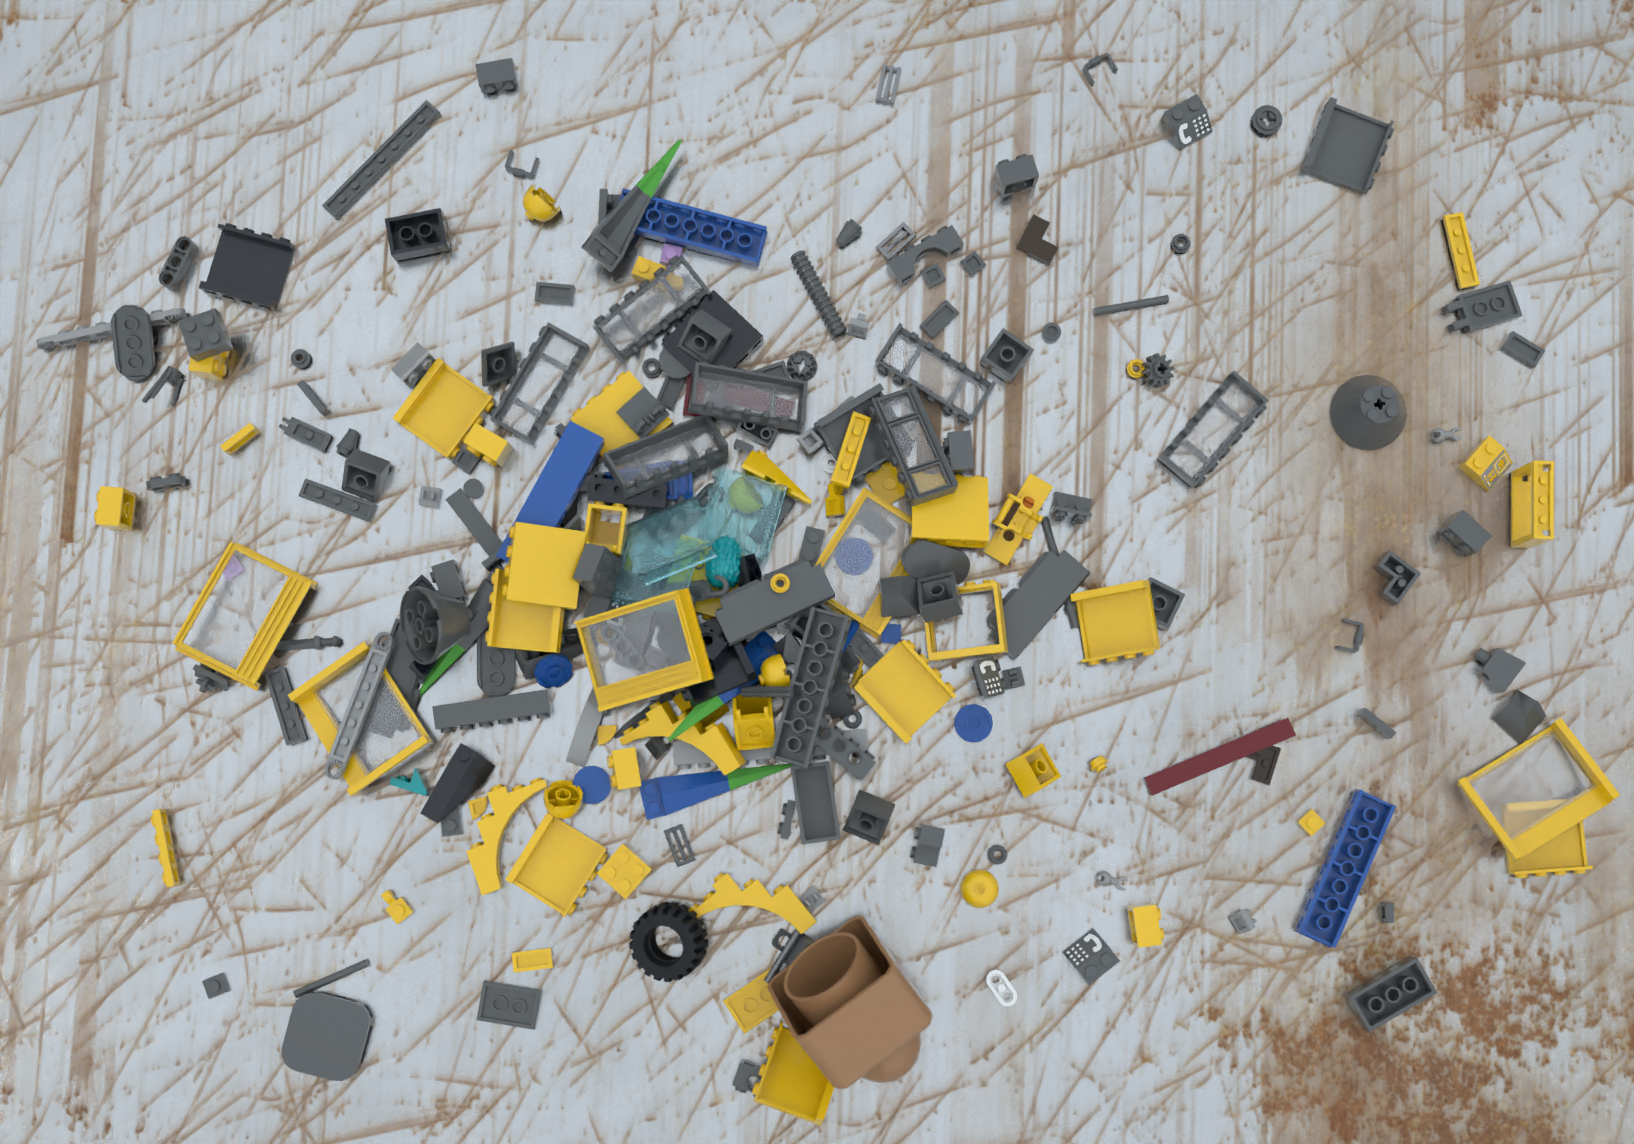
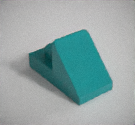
(416, 784)

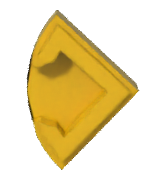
(606, 733)
(478, 807)

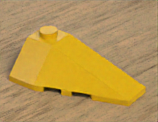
(761, 467)

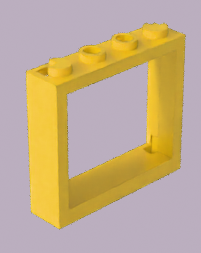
(1532, 504)
(971, 587)

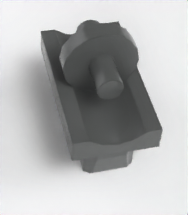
(206, 678)

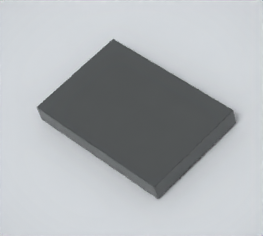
(509, 1005)

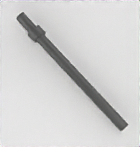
(1070, 608)

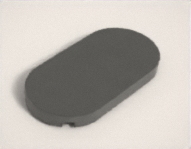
(133, 342)
(931, 558)
(495, 668)

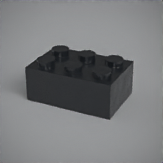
(417, 234)

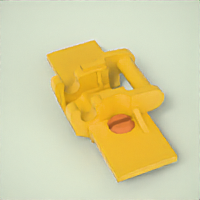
(1023, 522)

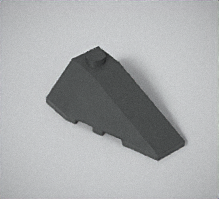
(529, 659)

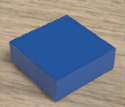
(891, 634)

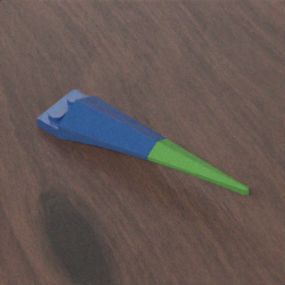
(757, 651)
(673, 793)

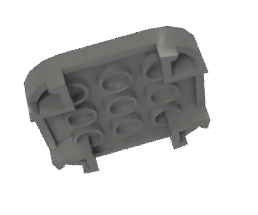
(326, 1036)

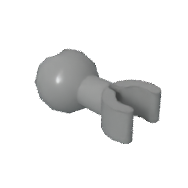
(1440, 435)
(1107, 879)

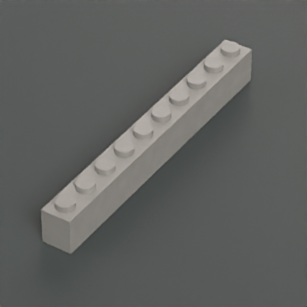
(687, 754)

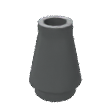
(848, 232)
(347, 443)

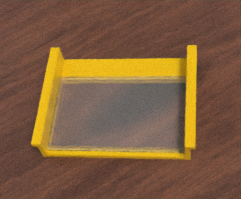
(861, 552)
(242, 614)
(644, 649)
(389, 730)
(1538, 790)

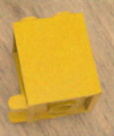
(606, 533)
(753, 722)

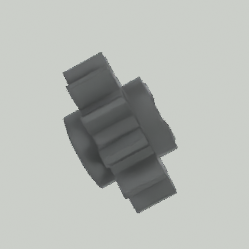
(1157, 370)

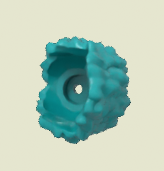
(725, 564)

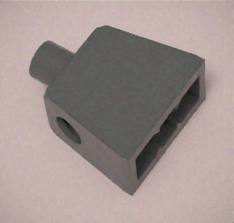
(1498, 668)

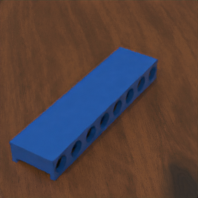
(702, 230)
(559, 480)
(1345, 868)

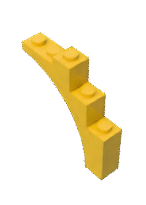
(711, 740)
(485, 857)
(783, 903)

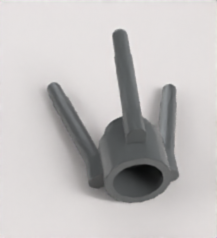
(169, 376)

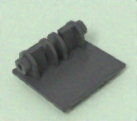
(643, 413)

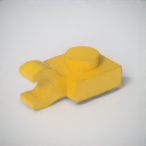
(835, 502)
(398, 908)

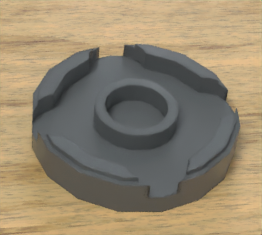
(671, 366)

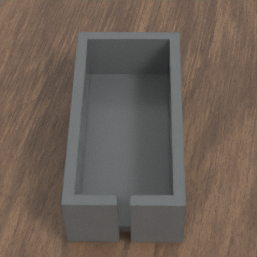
(815, 803)

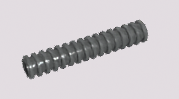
(817, 292)

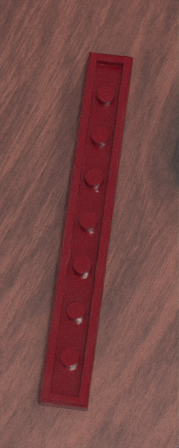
(1219, 756)

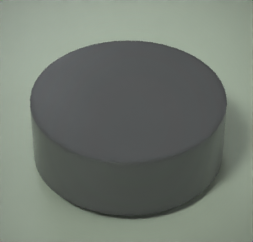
(1051, 332)
(473, 488)

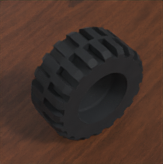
(652, 958)

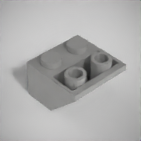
(413, 365)

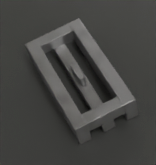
(891, 69)
(879, 247)

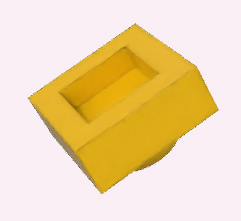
(1310, 822)

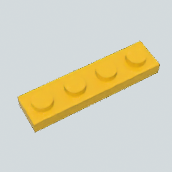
(1461, 250)
(850, 449)
(163, 840)

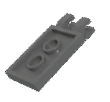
(1484, 307)

